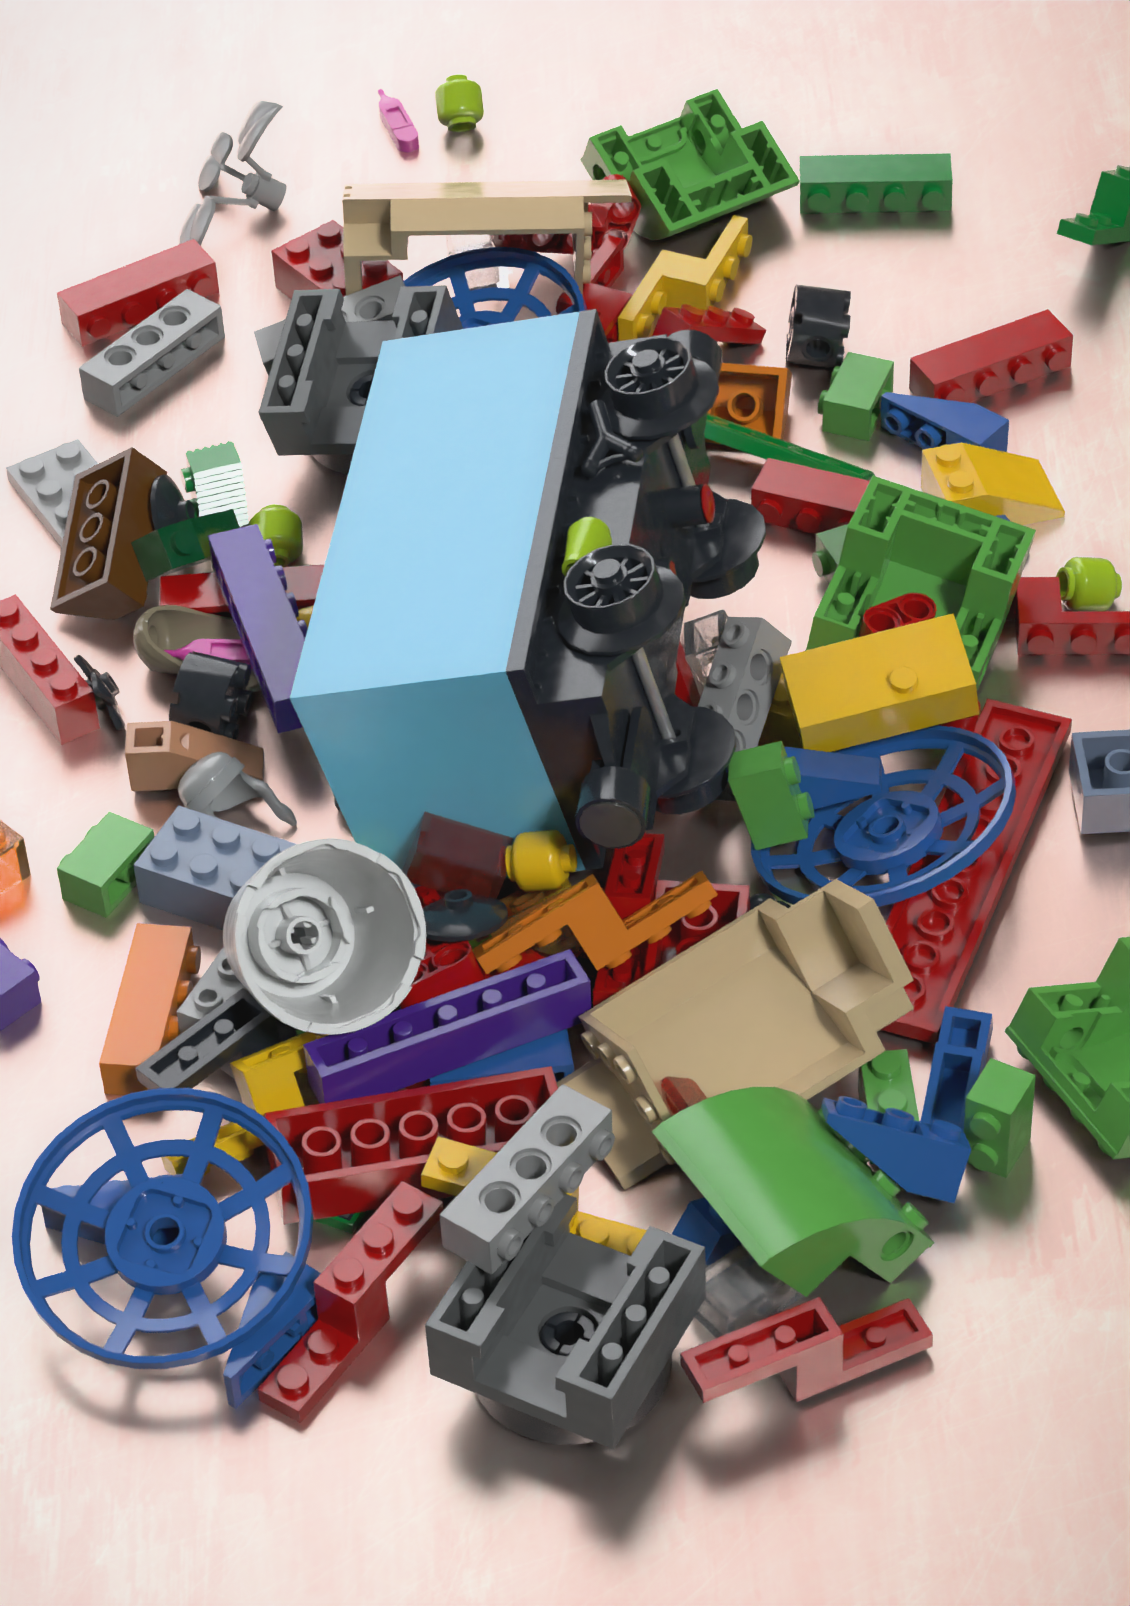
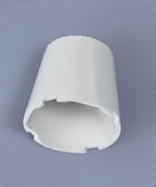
(358, 943)

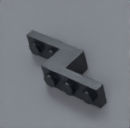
(216, 1040)

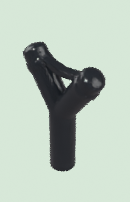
(606, 441)

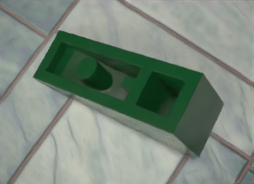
(180, 544)

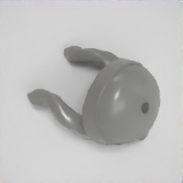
(220, 784)

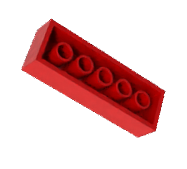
(370, 1144)

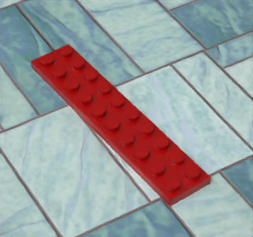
(946, 924)

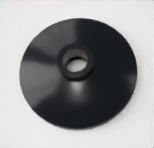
(168, 503)
(463, 916)

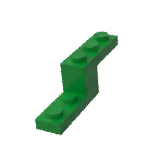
(1108, 214)

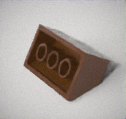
(97, 561)

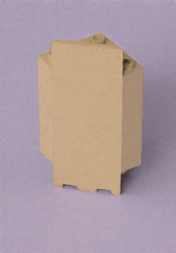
(384, 215)
(757, 1004)

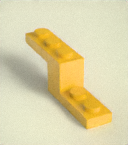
(685, 280)
(265, 1085)
(455, 1165)

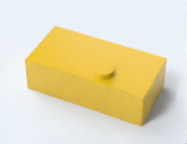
(880, 685)

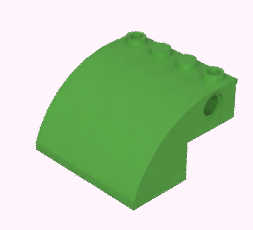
(692, 166)
(931, 547)
(1082, 1047)
(793, 1186)

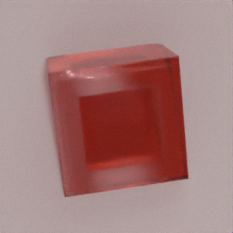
(680, 1093)

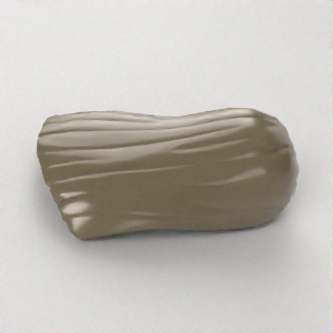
(175, 627)

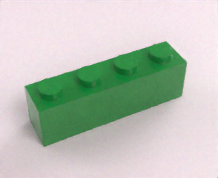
(875, 183)

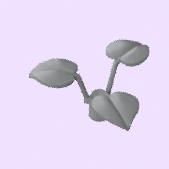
(258, 186)

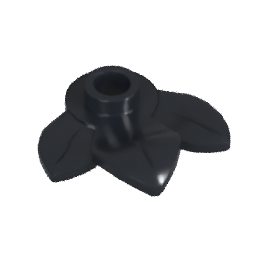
(104, 690)

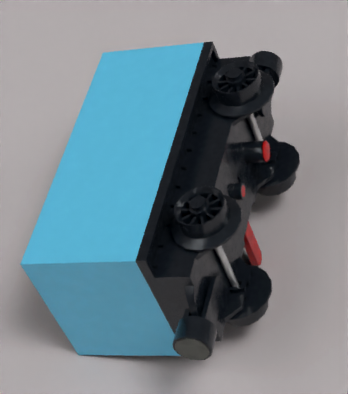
(450, 645)

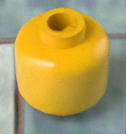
(540, 860)

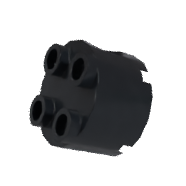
(817, 326)
(212, 694)

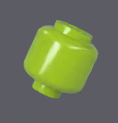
(459, 103)
(283, 529)
(1089, 584)

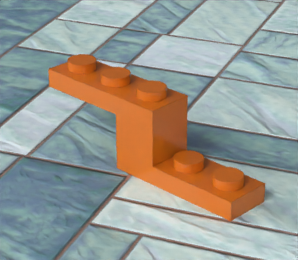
(596, 923)

